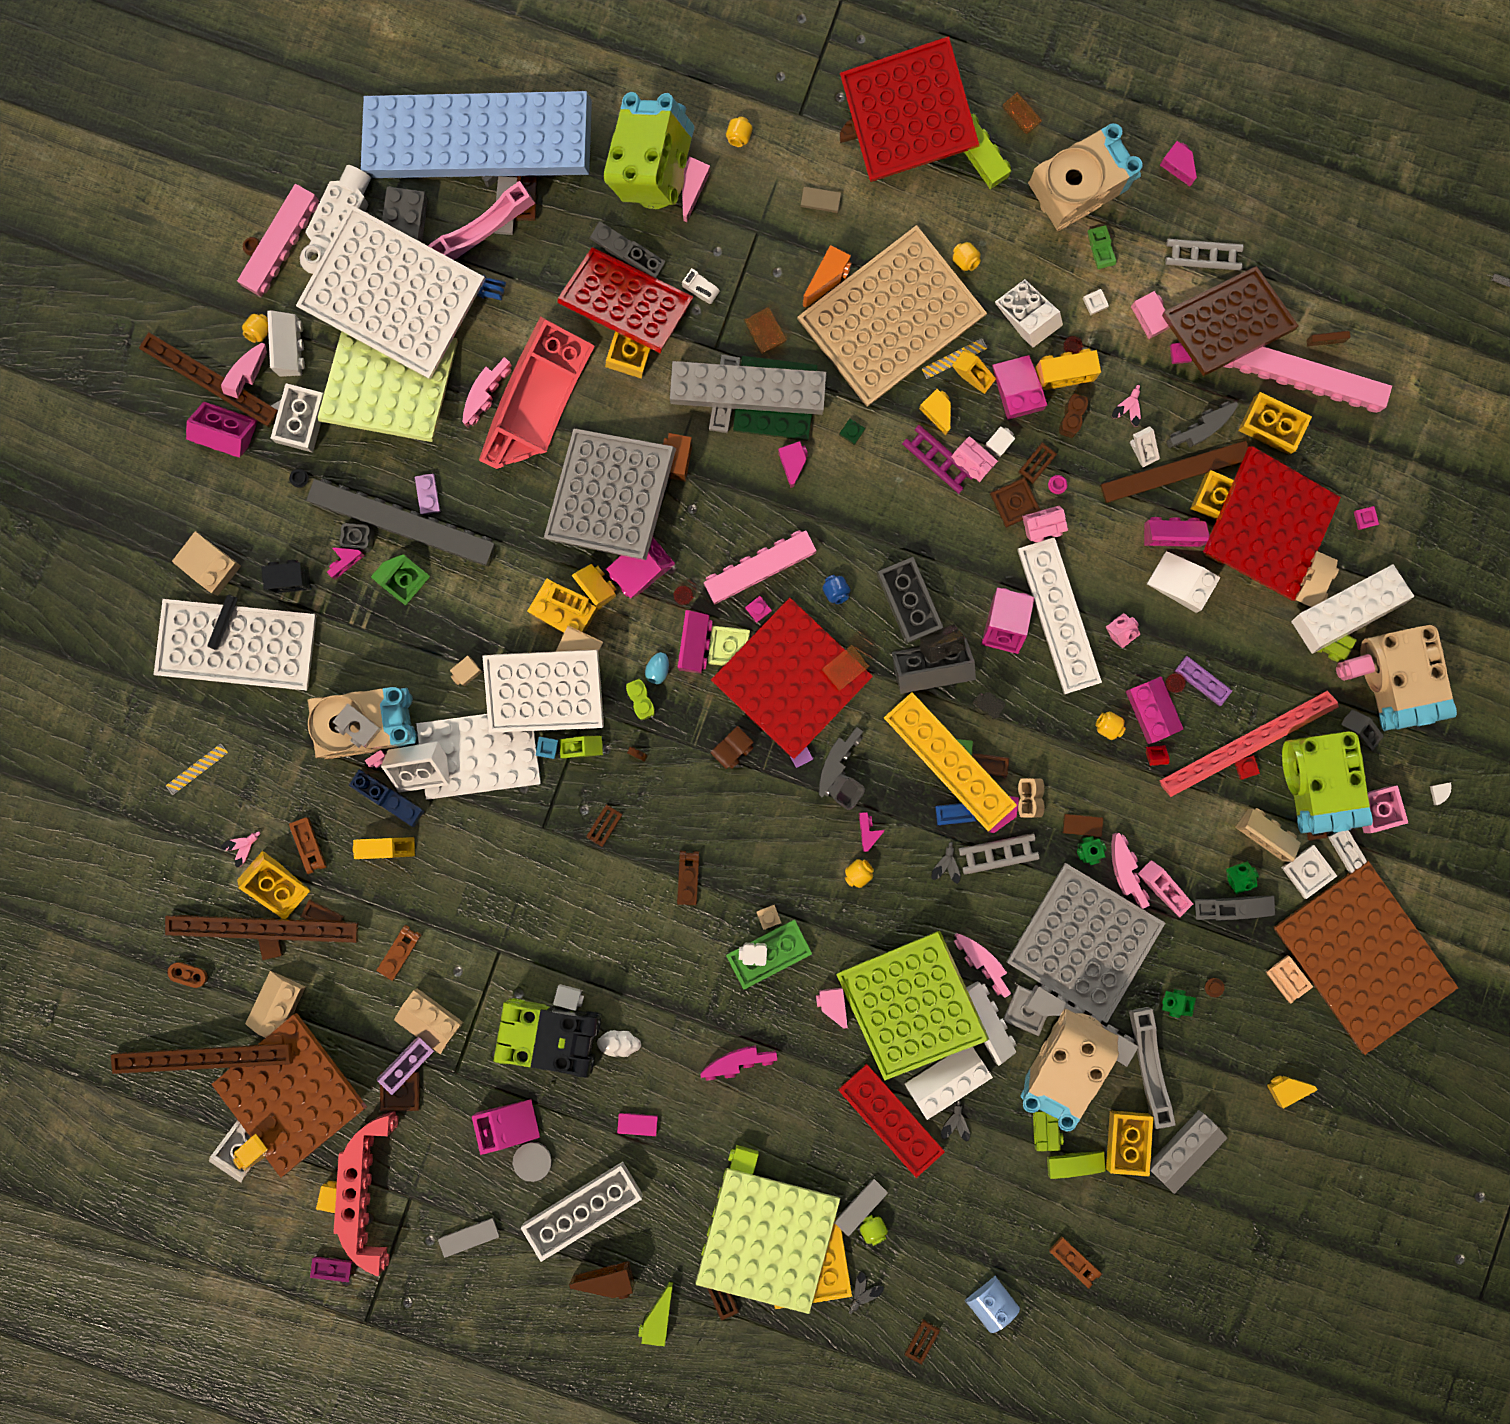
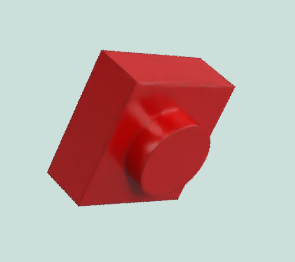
(1157, 755)
(1247, 767)

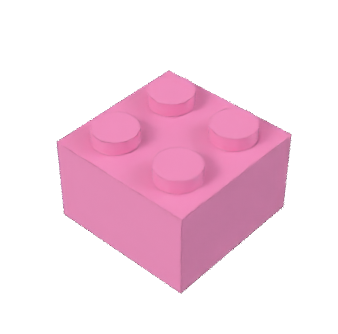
(1386, 809)

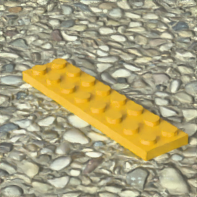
(950, 761)

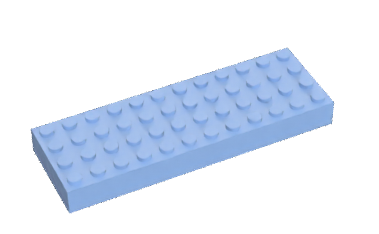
(476, 134)

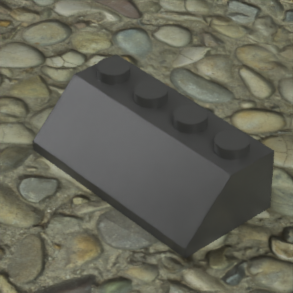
(917, 673)

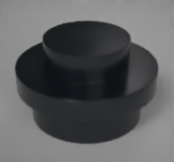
(299, 478)

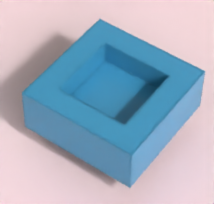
(547, 747)

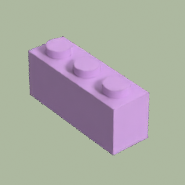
(404, 1065)

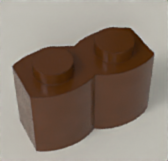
(1073, 413)
(732, 748)

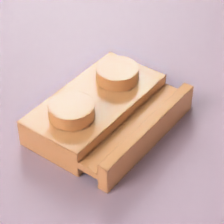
(1289, 979)

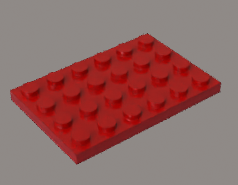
(625, 300)

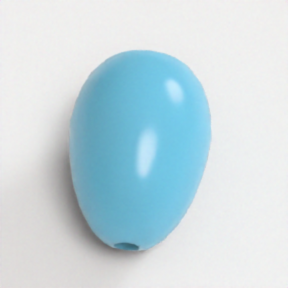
(657, 668)

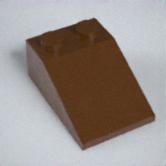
(607, 1281)

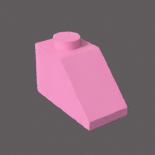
(833, 1005)

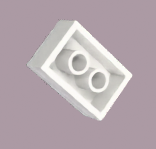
(298, 418)

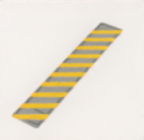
(947, 362)
(196, 769)

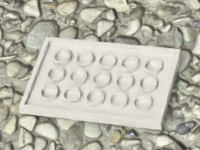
(543, 691)
(481, 758)

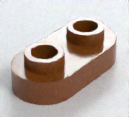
(188, 975)

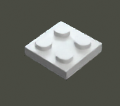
(1309, 871)

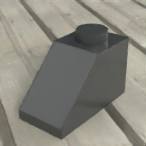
(1364, 728)

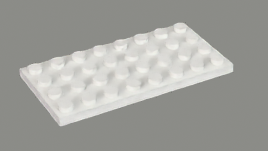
(256, 649)

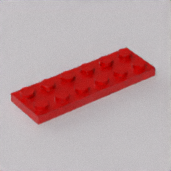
(891, 1120)

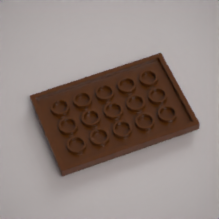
(1230, 321)

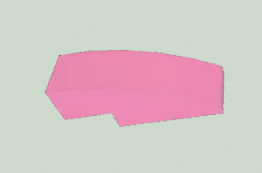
(244, 371)

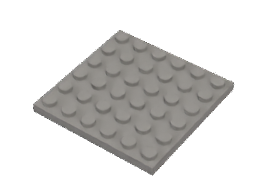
(610, 493)
(1085, 942)

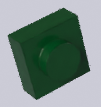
(852, 431)

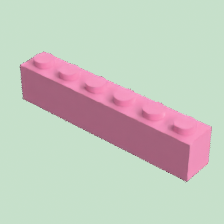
(278, 240)
(759, 567)

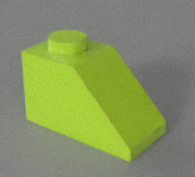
(581, 746)

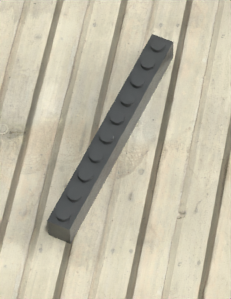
(402, 523)

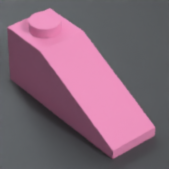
(694, 180)
(1165, 888)

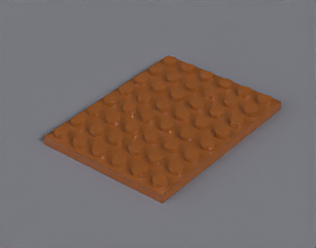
(1365, 957)

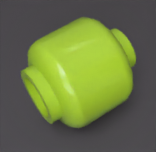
(873, 1230)

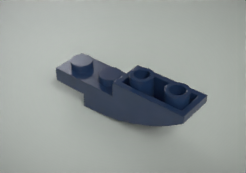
(386, 797)

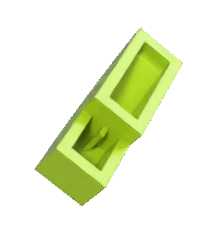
(1075, 1164)

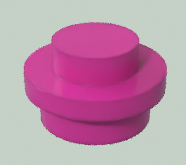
(1057, 484)

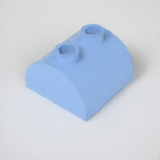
(993, 1305)

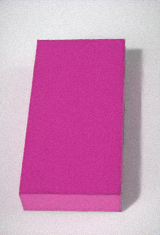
(637, 1124)

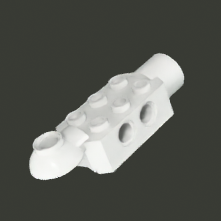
(331, 211)

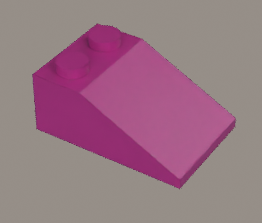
(1019, 387)

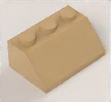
(1269, 835)
(274, 1004)
(428, 1020)

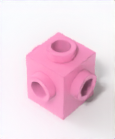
(1123, 630)

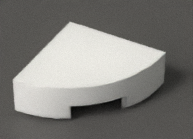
(1440, 792)

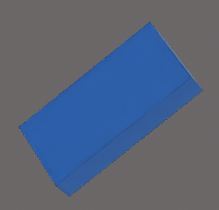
(953, 814)

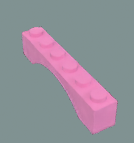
(507, 207)

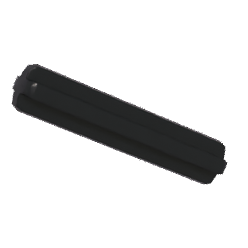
(222, 622)

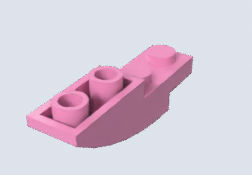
(479, 397)
(1123, 864)
(979, 956)

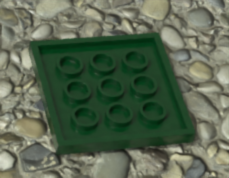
(770, 422)

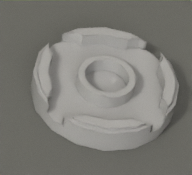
(532, 1161)

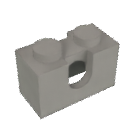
(367, 731)

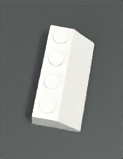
(999, 1044)
(947, 1081)

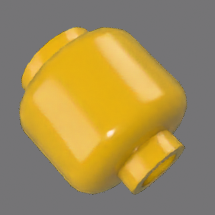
(739, 131)
(966, 256)
(255, 328)
(1110, 725)
(859, 873)

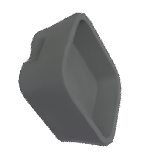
(357, 537)
(846, 791)

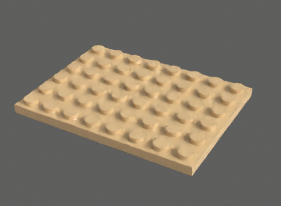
(891, 315)

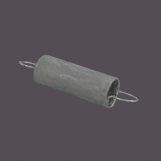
(1500, 279)

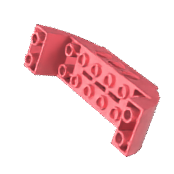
(350, 1224)

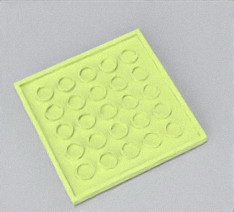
(382, 394)
(767, 1241)

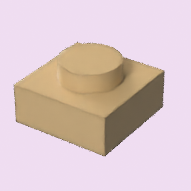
(768, 917)

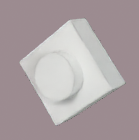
(1095, 302)

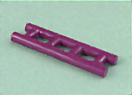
(926, 459)

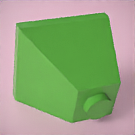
(400, 578)

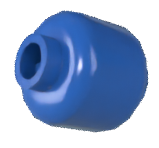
(836, 589)

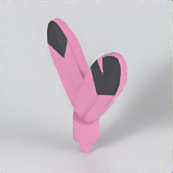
(1130, 404)
(244, 846)

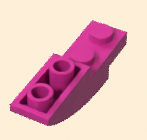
(729, 1063)

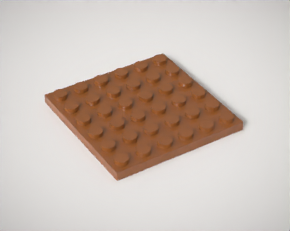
(292, 1104)

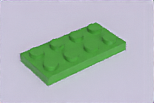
(784, 948)

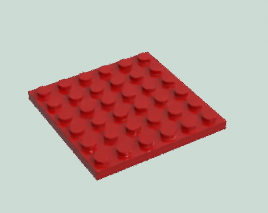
(909, 109)
(1271, 523)
(782, 681)

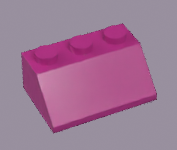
(220, 429)
(1175, 532)
(694, 642)
(1154, 710)

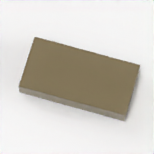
(820, 199)

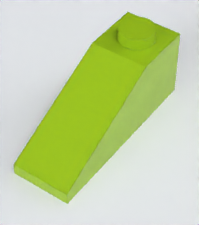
(656, 1322)

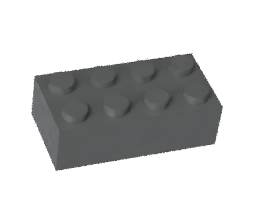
(406, 211)
(909, 600)

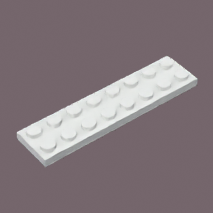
(1059, 615)

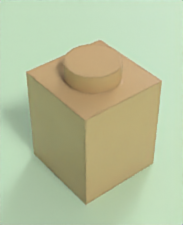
(465, 671)

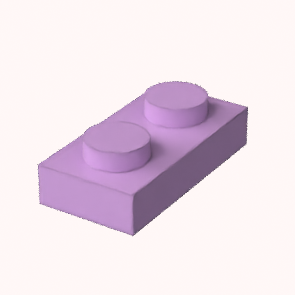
(427, 494)

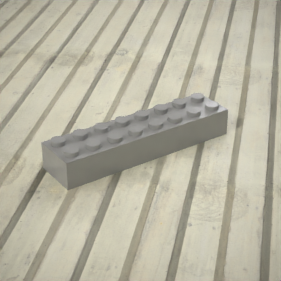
(747, 388)

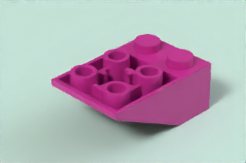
(505, 1126)

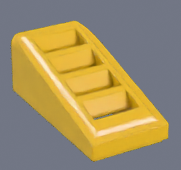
(549, 598)

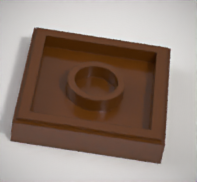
(1014, 502)
(404, 1098)

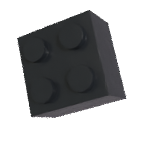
(285, 577)

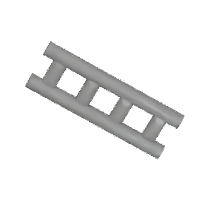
(1212, 262)
(1009, 859)

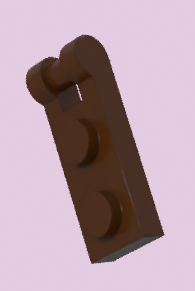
(688, 878)

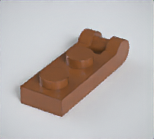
(307, 844)
(398, 953)
(1074, 1261)

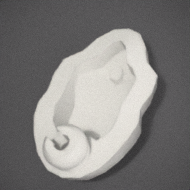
(618, 1043)

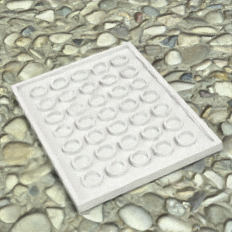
(390, 292)

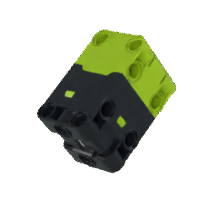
(547, 1037)

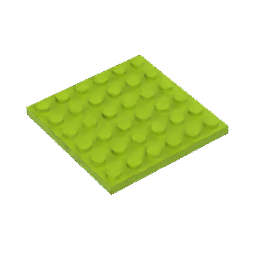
(912, 1005)

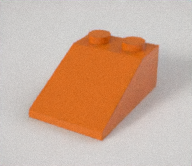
(828, 275)

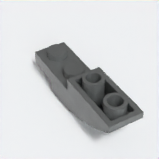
(627, 251)
(1209, 424)
(832, 767)
(1235, 908)

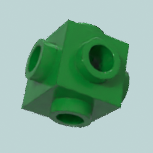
(1084, 850)
(1242, 877)
(1178, 1003)

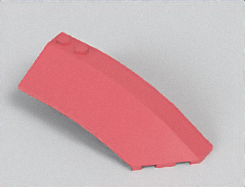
(535, 395)

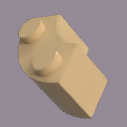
(1317, 580)

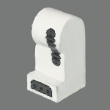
(700, 287)

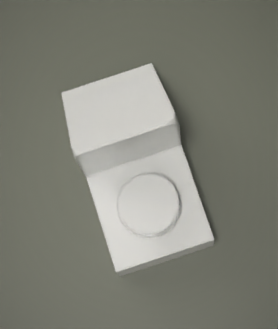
(1145, 446)

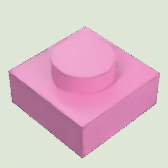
(376, 759)

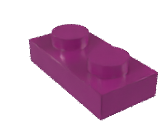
(331, 1269)

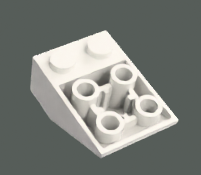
(1030, 313)

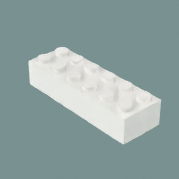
(1352, 609)
(581, 1211)

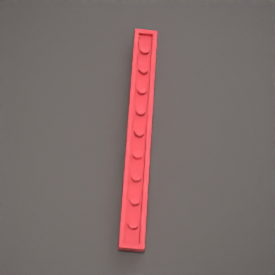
(1249, 743)

